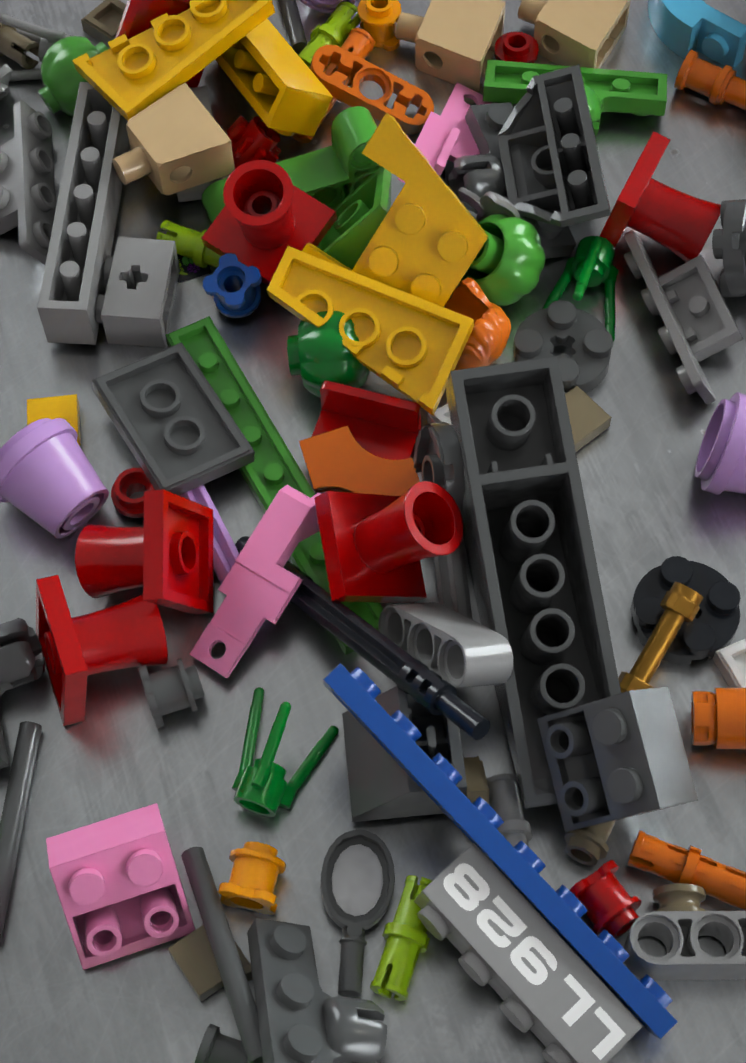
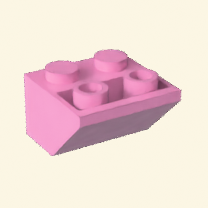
(119, 886)

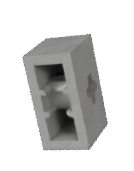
(139, 292)

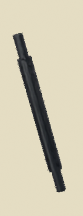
(407, 672)

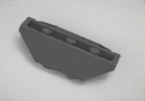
(553, 152)

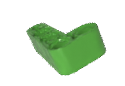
(324, 173)

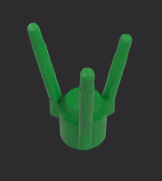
(590, 267)
(263, 785)

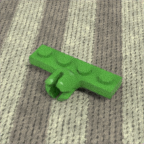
(605, 88)

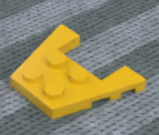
(427, 232)

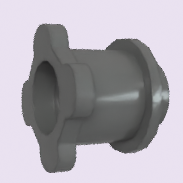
(171, 690)

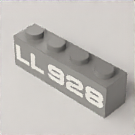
(524, 962)

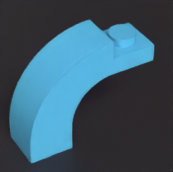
(698, 27)

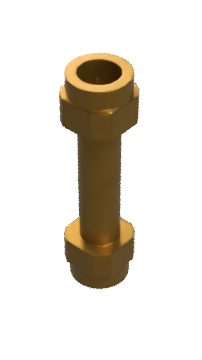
(680, 605)

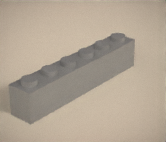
(83, 221)

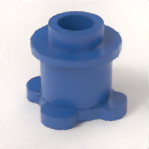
(234, 287)

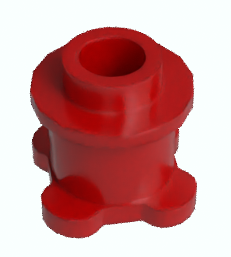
(607, 901)

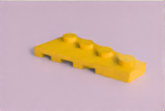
(170, 53)
(399, 334)

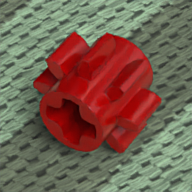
(253, 141)

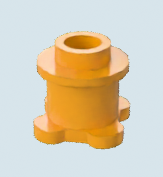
(380, 20)
(253, 878)

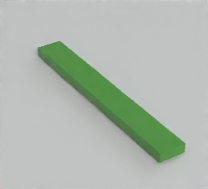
(272, 462)

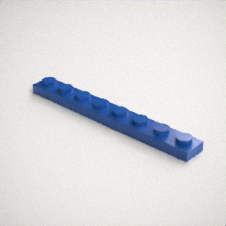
(517, 863)

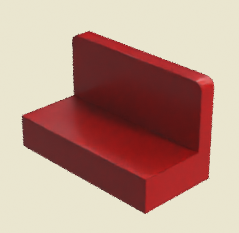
(377, 421)

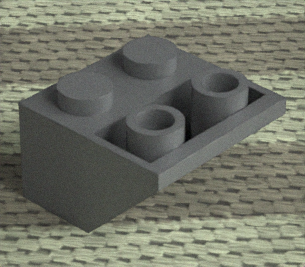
(617, 758)
(376, 780)

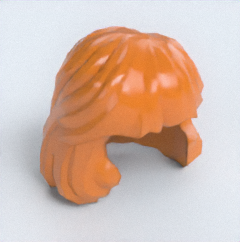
(490, 325)

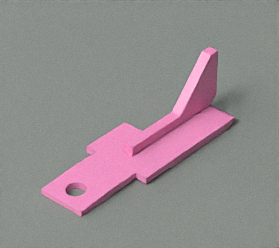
(448, 134)
(258, 582)

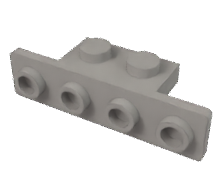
(28, 181)
(692, 312)

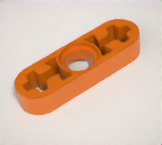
(405, 91)

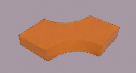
(342, 465)

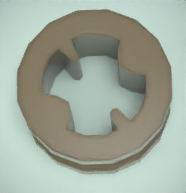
(679, 897)

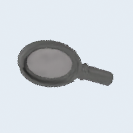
(356, 895)

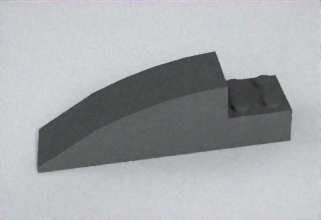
(531, 552)

